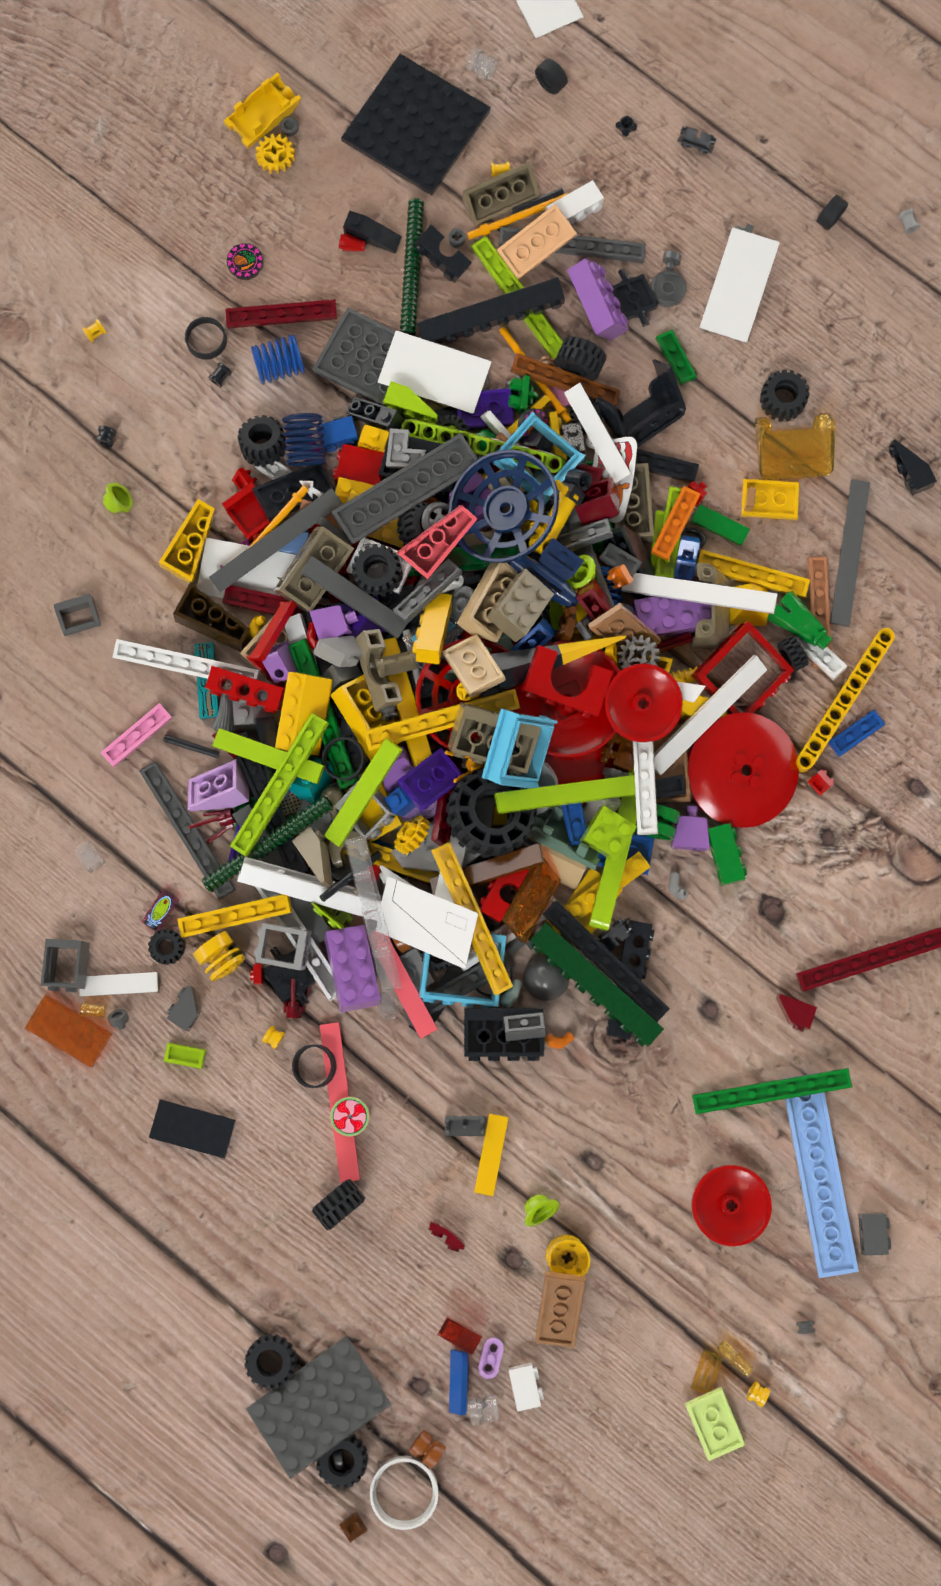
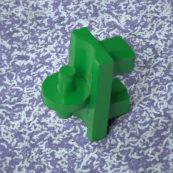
(525, 394)

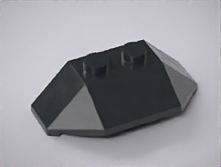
(633, 545)

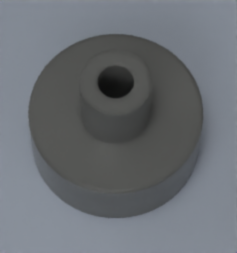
(672, 259)
(118, 1018)

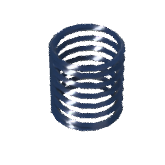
(298, 442)

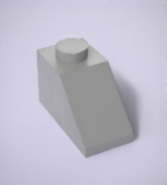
(339, 651)

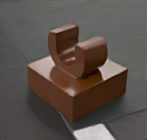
(353, 1527)

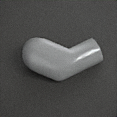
(674, 887)

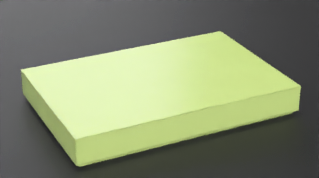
(714, 1424)

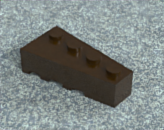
(210, 619)

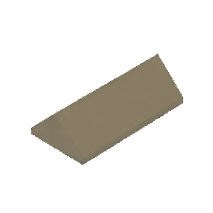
(500, 193)

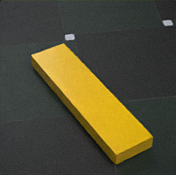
(491, 1154)

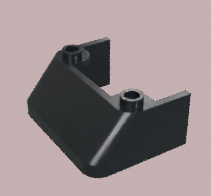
(651, 415)

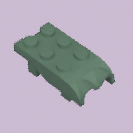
(552, 833)

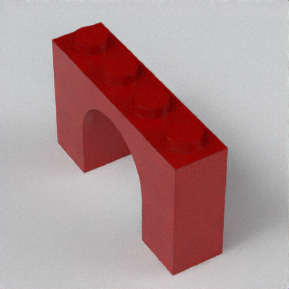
(539, 685)

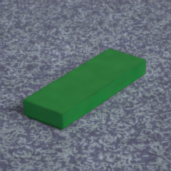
(676, 357)
(720, 525)

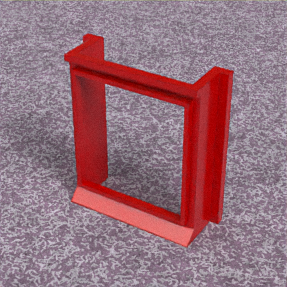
(269, 638)

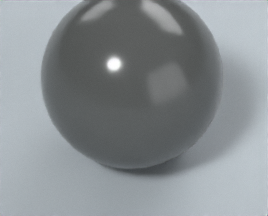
(543, 980)

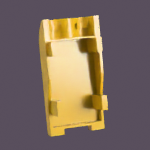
(262, 110)

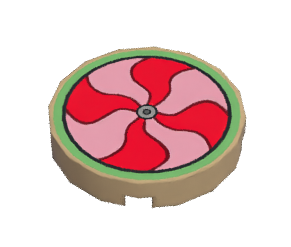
(349, 1116)

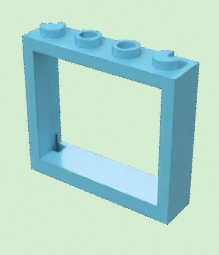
(449, 999)

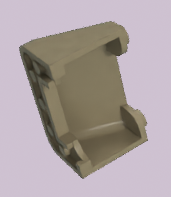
(713, 631)

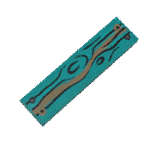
(207, 702)

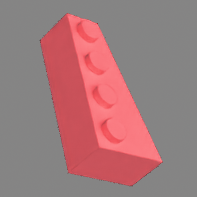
(436, 542)

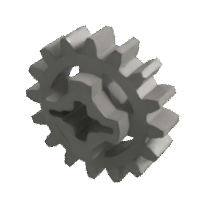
(644, 651)

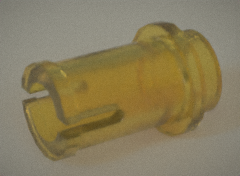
(92, 1010)

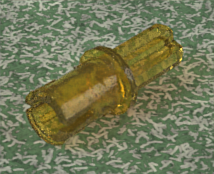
(735, 1358)

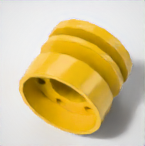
(218, 955)
(576, 1265)

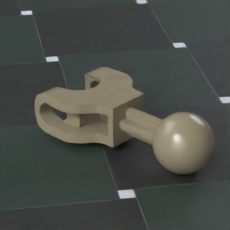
(337, 853)

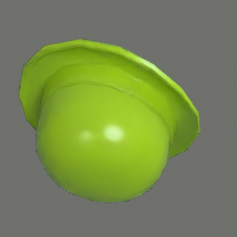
(117, 498)
(584, 574)
(539, 1209)

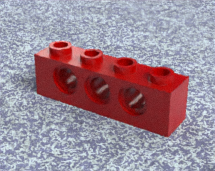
(219, 676)

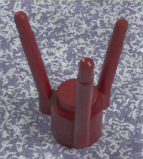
(224, 818)
(293, 1008)

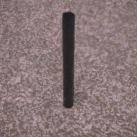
(345, 880)

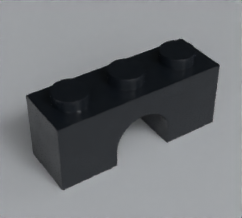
(451, 266)

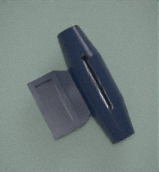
(554, 568)

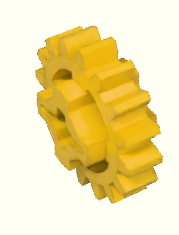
(267, 149)
(411, 834)

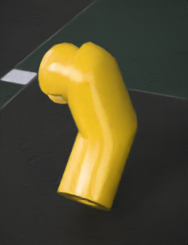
(256, 625)

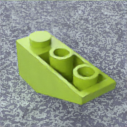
(408, 403)

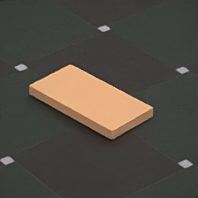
(537, 242)

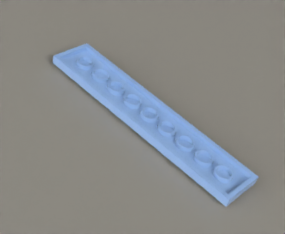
(821, 1185)

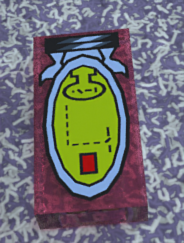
(160, 911)

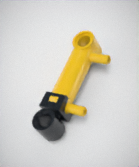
(569, 495)

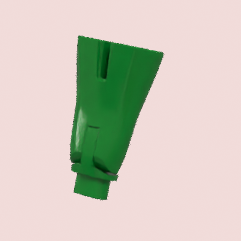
(799, 621)

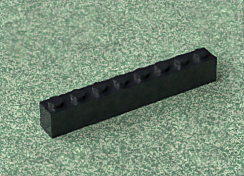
(492, 312)

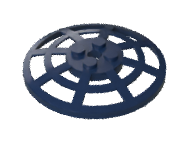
(505, 496)

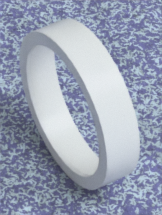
(399, 1524)

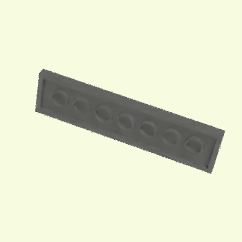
(404, 489)

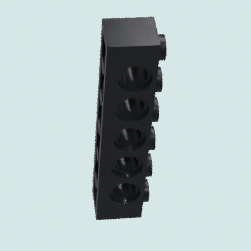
(645, 932)

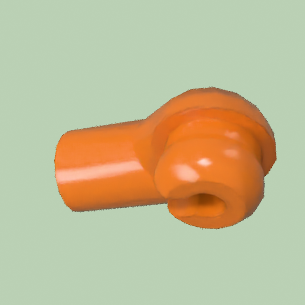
(559, 1042)

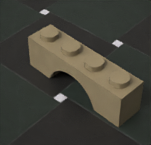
(382, 690)

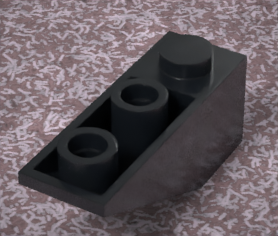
(375, 414)
(915, 471)

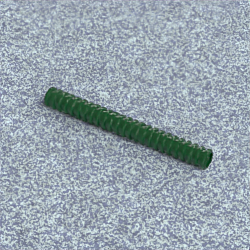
(411, 267)
(268, 843)

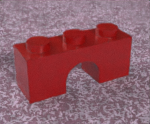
(493, 905)

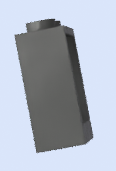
(50, 962)

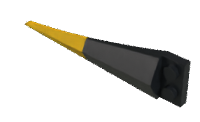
(516, 663)

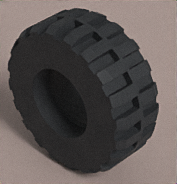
(475, 834)

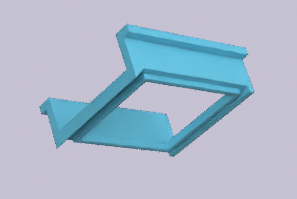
(576, 457)
(503, 745)

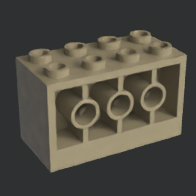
(325, 548)
(483, 722)

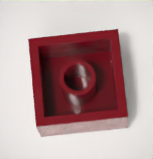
(599, 502)

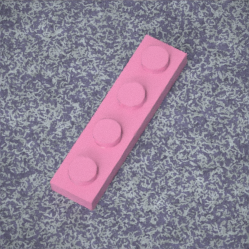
(136, 735)

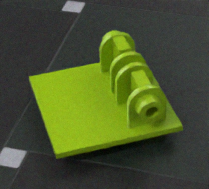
(334, 920)

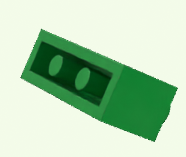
(726, 854)

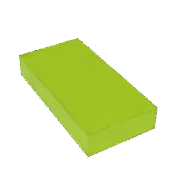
(184, 1055)

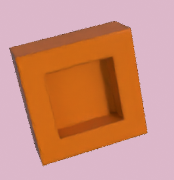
(619, 576)

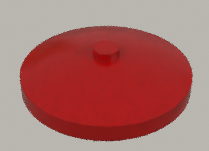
(643, 703)
(731, 1205)

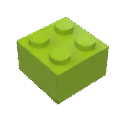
(608, 833)

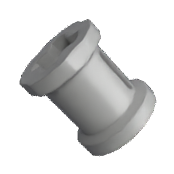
(909, 221)

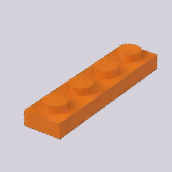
(675, 523)

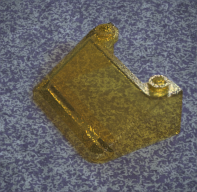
(797, 451)

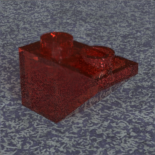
(460, 1335)

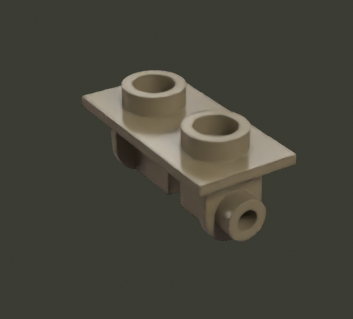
(396, 664)

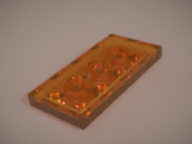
(531, 901)
(68, 1031)

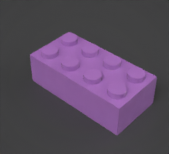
(598, 299)
(670, 616)
(352, 968)

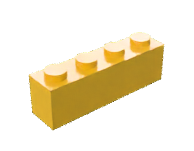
(433, 630)

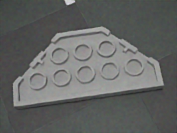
(422, 856)

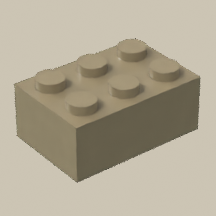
(520, 605)

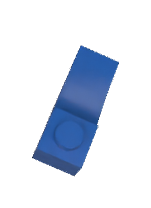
(686, 558)

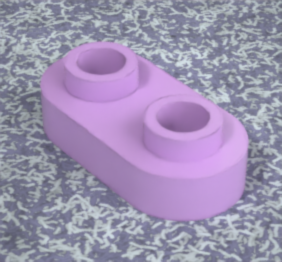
(491, 1357)

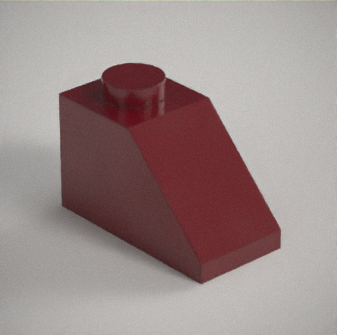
(593, 599)
(797, 1012)

